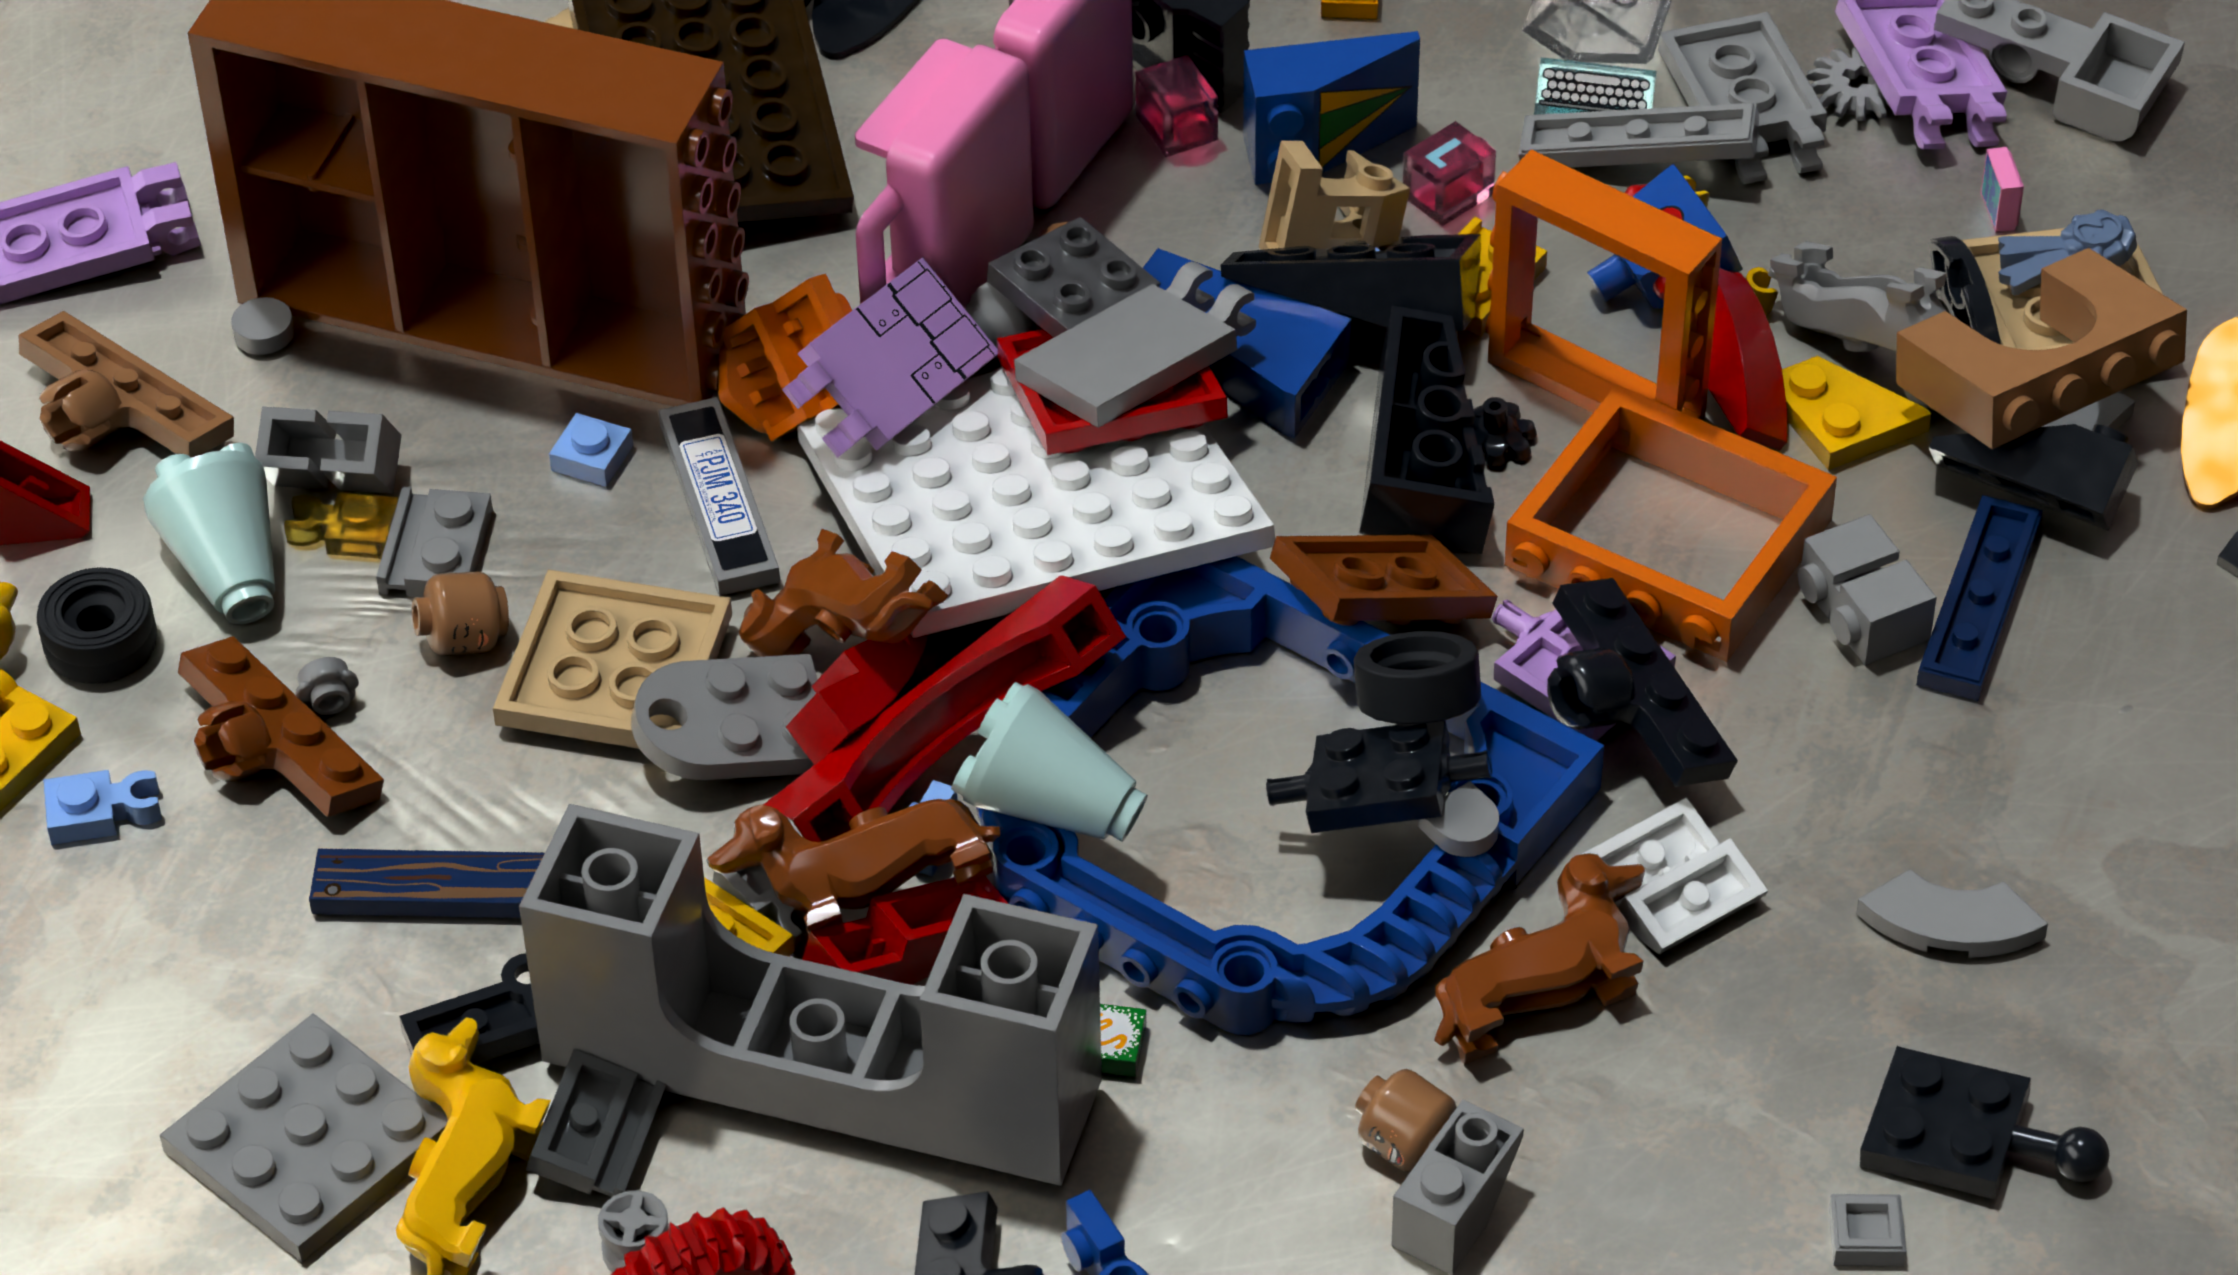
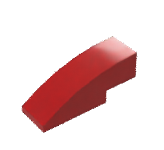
(1746, 365)
(854, 693)
(899, 933)

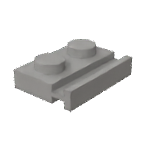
(433, 537)

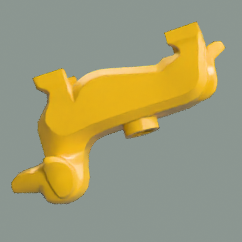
(471, 1153)

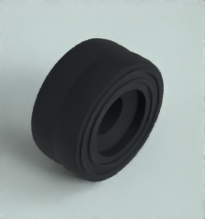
(104, 653)

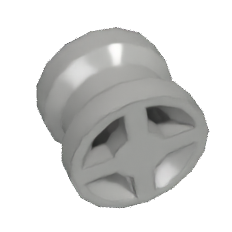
(625, 1218)

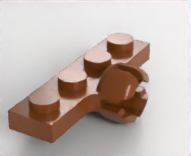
(265, 726)

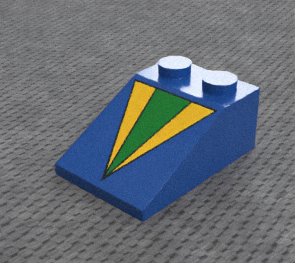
(1329, 97)

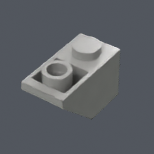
(1454, 1187)

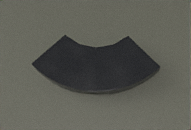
(1964, 286)

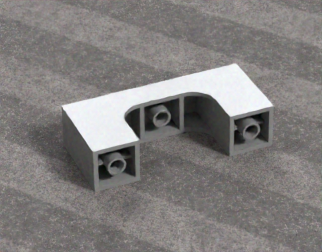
(971, 1068)

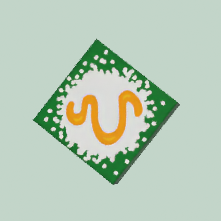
(1121, 1038)

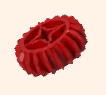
(712, 1247)

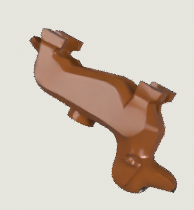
(840, 599)
(860, 864)
(1549, 965)

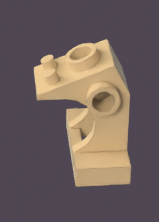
(1305, 203)

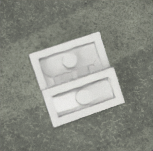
(1687, 876)

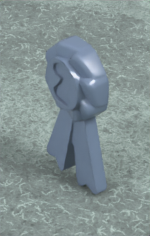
(2025, 255)

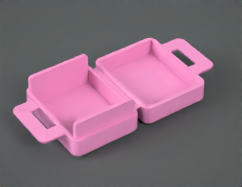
(990, 137)

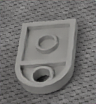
(728, 714)

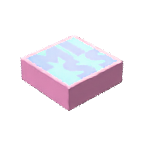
(2002, 189)

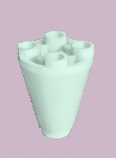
(218, 527)
(1047, 770)

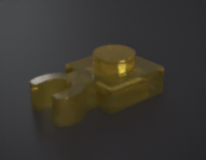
(351, 527)

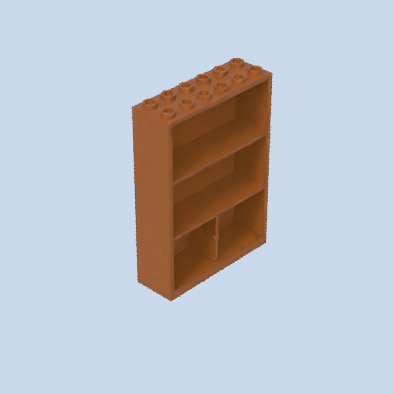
(478, 185)

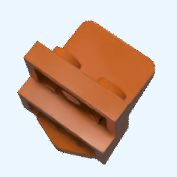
(763, 357)

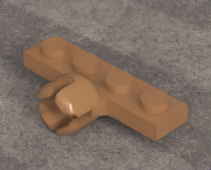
(113, 389)

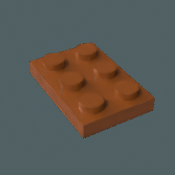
(1383, 578)

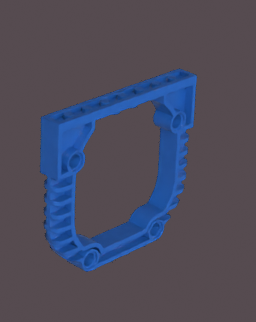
(1246, 972)

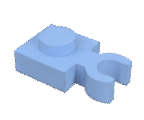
(90, 804)

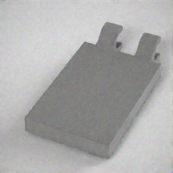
(1749, 63)
(1138, 347)

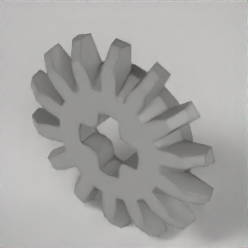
(1833, 80)

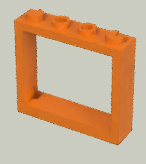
(1627, 228)
(1702, 455)

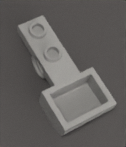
(2104, 71)

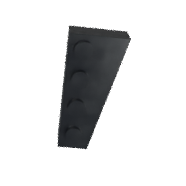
(1423, 442)

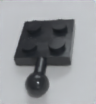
(1961, 1122)

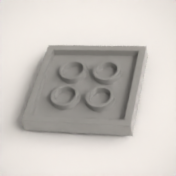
(304, 1137)

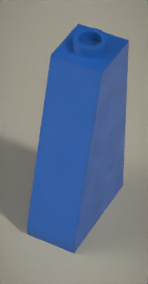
(1284, 361)

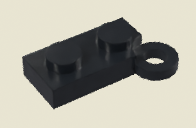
(501, 1011)

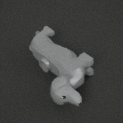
(1855, 309)

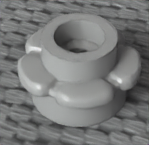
(326, 685)

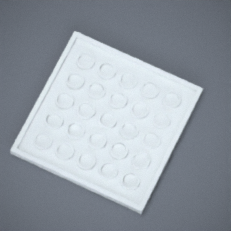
(1003, 519)

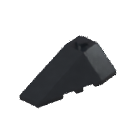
(1364, 283)

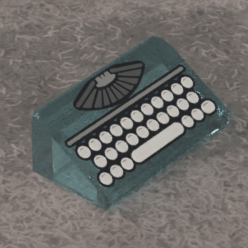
(1591, 87)

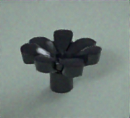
(1502, 431)

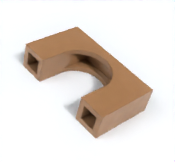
(2002, 392)

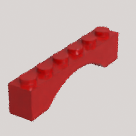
(1035, 645)

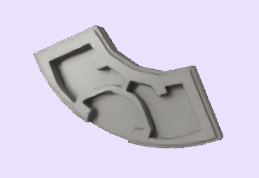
(1962, 920)

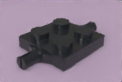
(1378, 776)

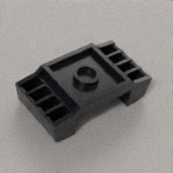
(1205, 30)

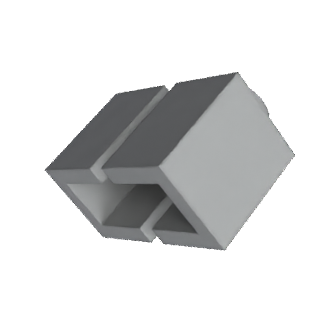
(302, 450)
(1867, 605)

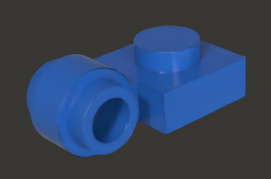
(1094, 1240)

